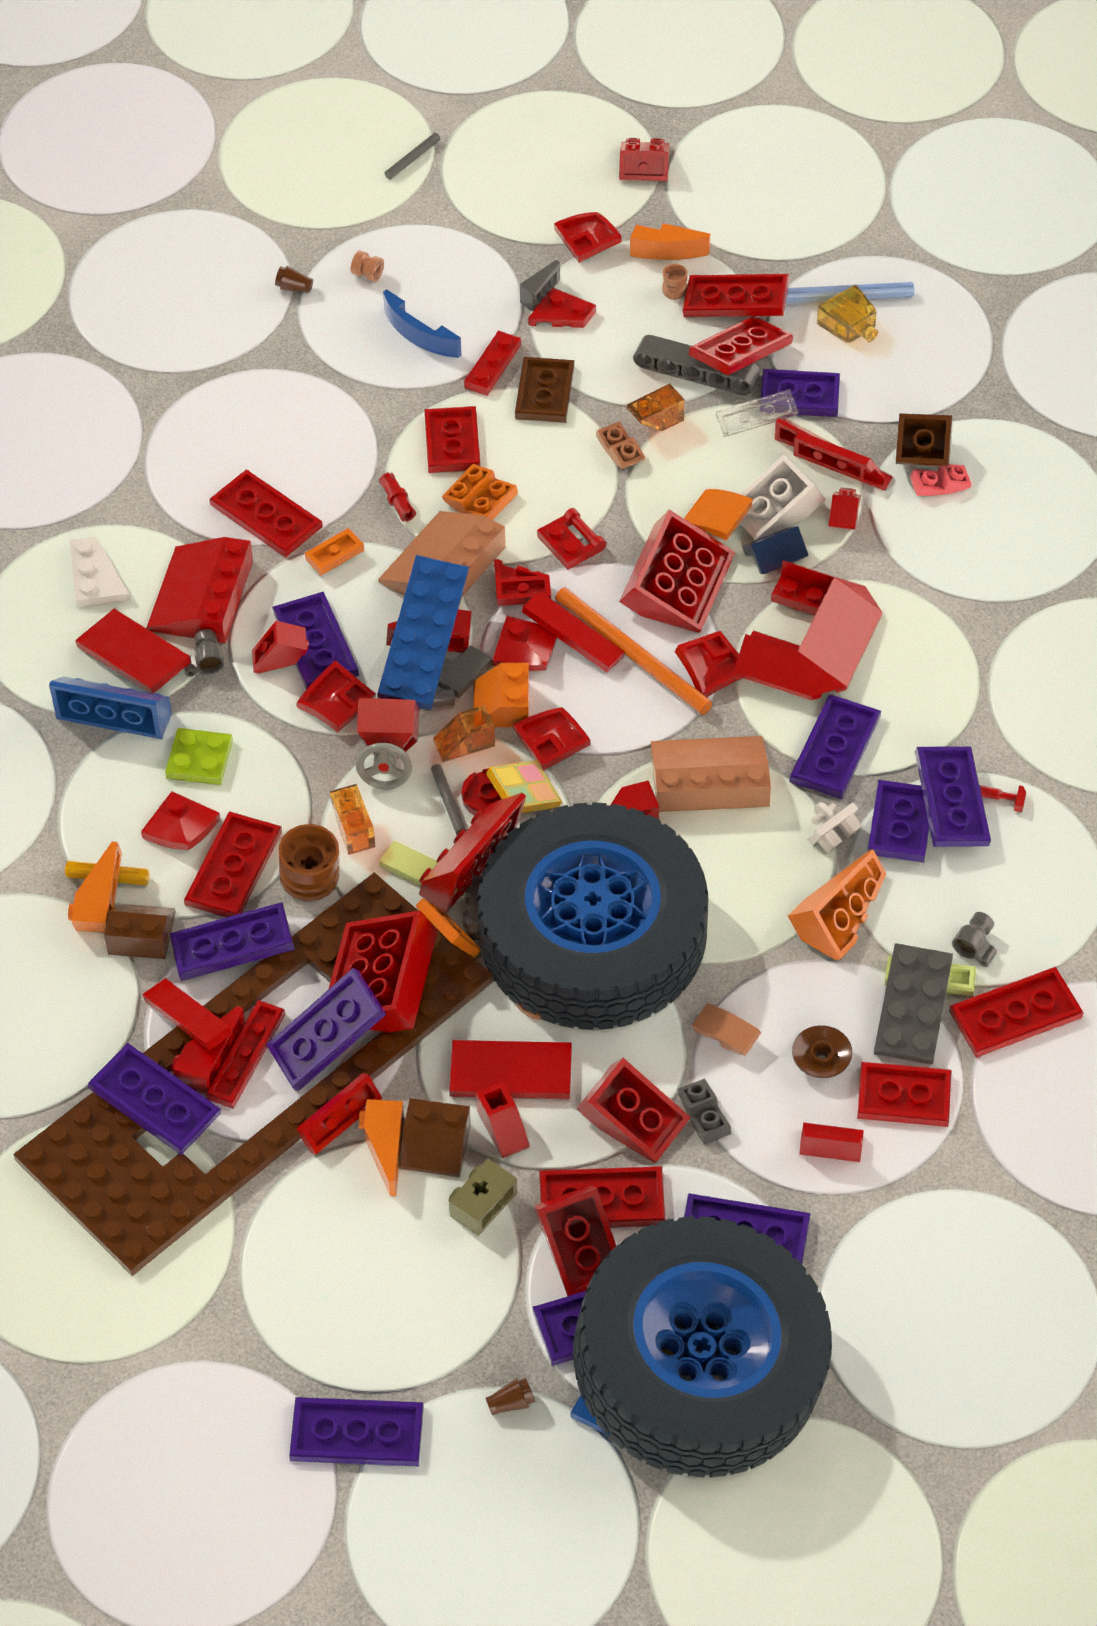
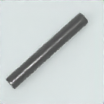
(412, 156)
(448, 798)

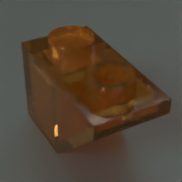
(659, 408)
(466, 734)
(352, 819)

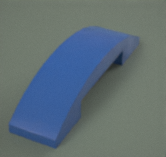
(436, 341)

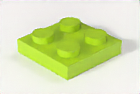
(199, 756)

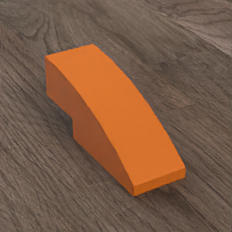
(668, 243)

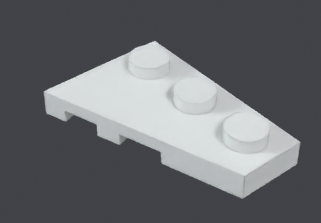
(94, 575)

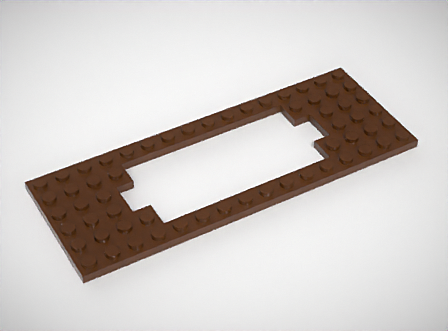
(138, 1205)

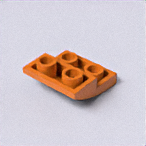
(480, 493)
(719, 512)

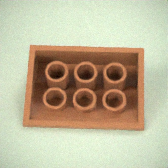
(451, 538)
(711, 773)

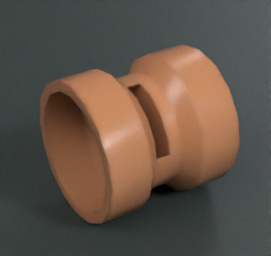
(368, 266)
(674, 281)

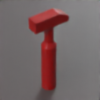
(995, 793)

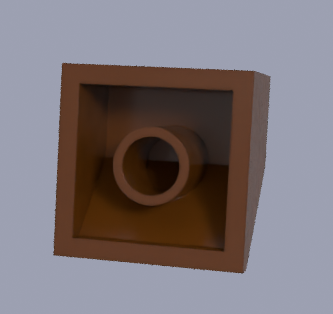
(924, 439)
(139, 930)
(435, 1137)

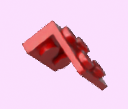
(644, 160)

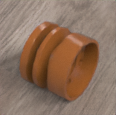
(309, 862)

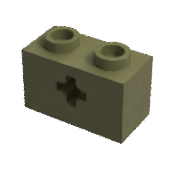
(482, 1196)

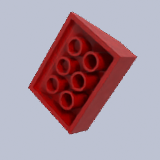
(677, 574)
(202, 588)
(470, 852)
(393, 961)

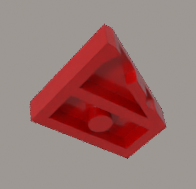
(562, 310)
(518, 584)

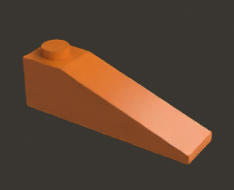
(835, 910)

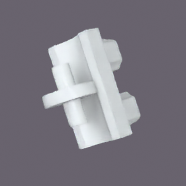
(825, 833)

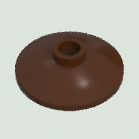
(826, 1042)

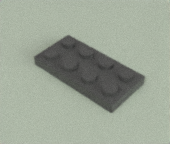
(913, 1003)

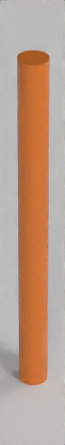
(634, 651)

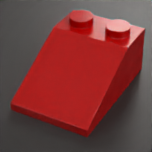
(633, 1111)
(576, 1235)

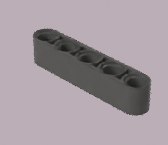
(673, 360)

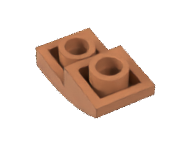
(619, 446)
(726, 1028)

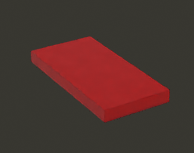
(736, 295)
(740, 345)
(266, 513)
(133, 651)
(233, 865)
(1015, 1011)
(526, 1068)
(627, 1194)

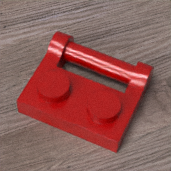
(565, 544)

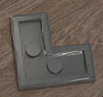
(464, 670)

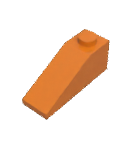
(97, 893)
(383, 1135)

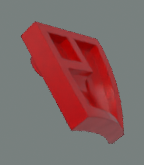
(587, 234)
(524, 643)
(709, 662)
(334, 696)
(551, 736)
(180, 823)

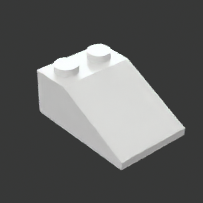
(779, 499)

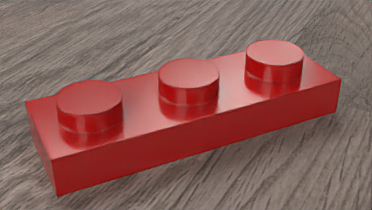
(492, 363)
(338, 1114)

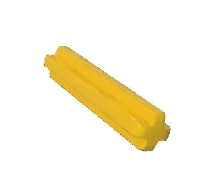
(127, 875)

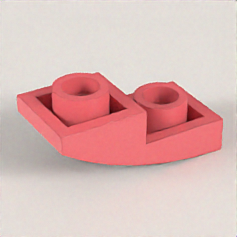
(940, 482)

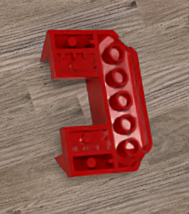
(832, 646)

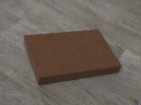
(544, 389)

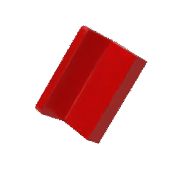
(831, 1142)

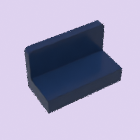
(775, 548)

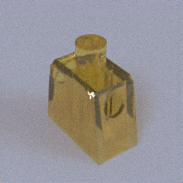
(849, 316)

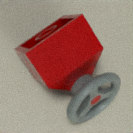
(389, 732)

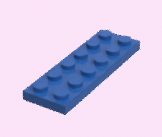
(423, 631)

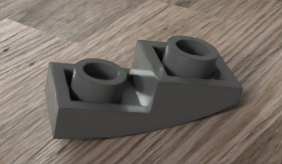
(703, 1109)

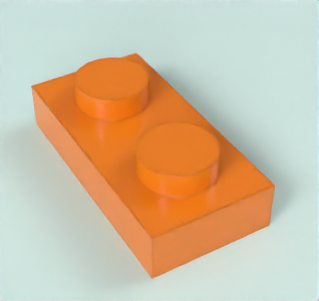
(334, 551)

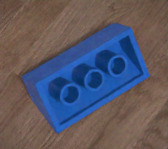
(110, 707)

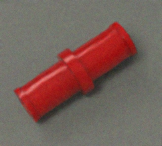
(397, 497)

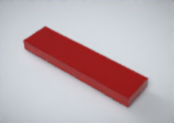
(573, 632)
(187, 1014)
(245, 1054)

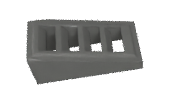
(537, 286)

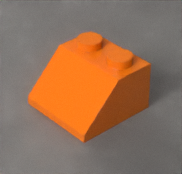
(504, 693)

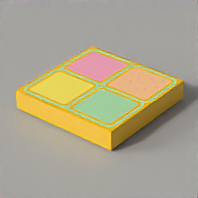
(525, 779)

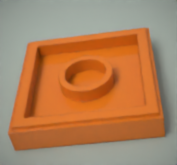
(448, 927)

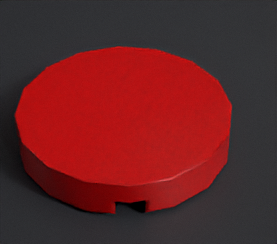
(478, 792)

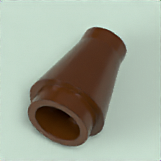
(292, 280)
(511, 1397)

